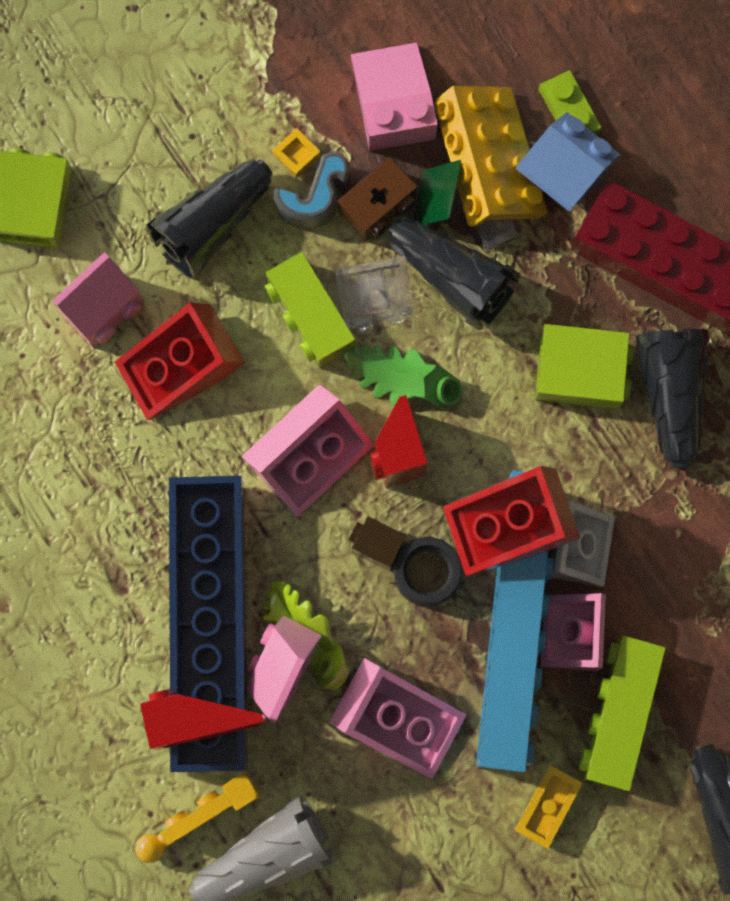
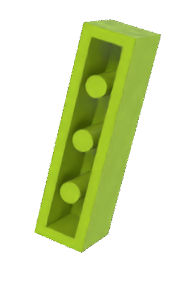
(622, 713)

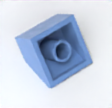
(568, 161)

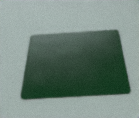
(437, 193)

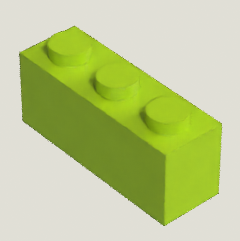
(309, 310)

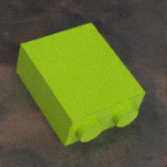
(33, 197)
(583, 366)

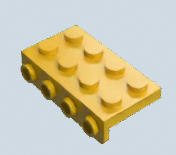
(489, 139)

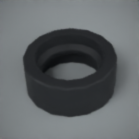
(427, 544)

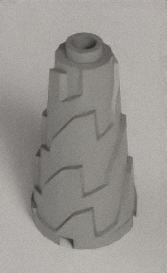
(268, 857)

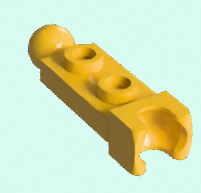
(238, 793)

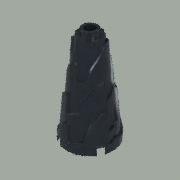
(206, 217)
(463, 276)
(675, 375)
(712, 781)

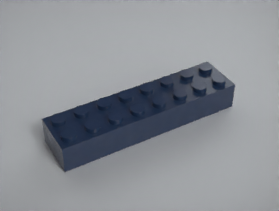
(208, 611)

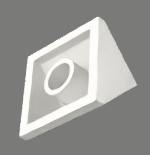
(585, 558)

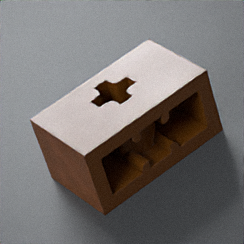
(382, 183)

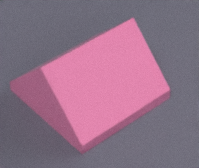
(574, 632)

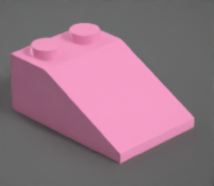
(394, 97)
(397, 719)

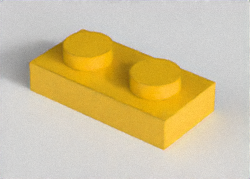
(548, 806)

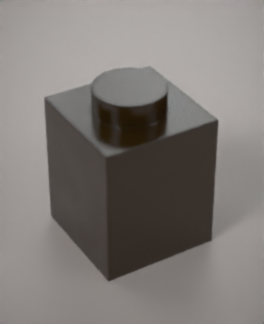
(377, 542)

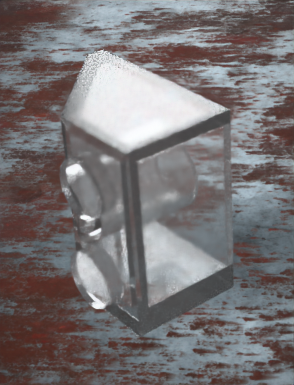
(374, 293)

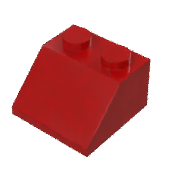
(398, 448)

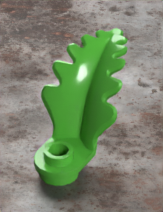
(403, 376)

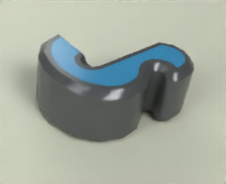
(322, 198)

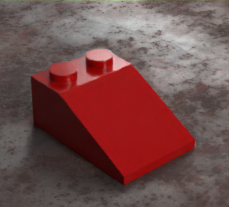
(179, 360)
(511, 521)
(181, 719)

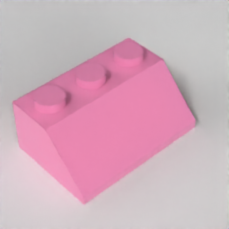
(308, 450)

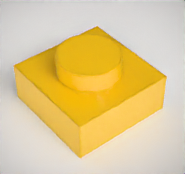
(296, 153)

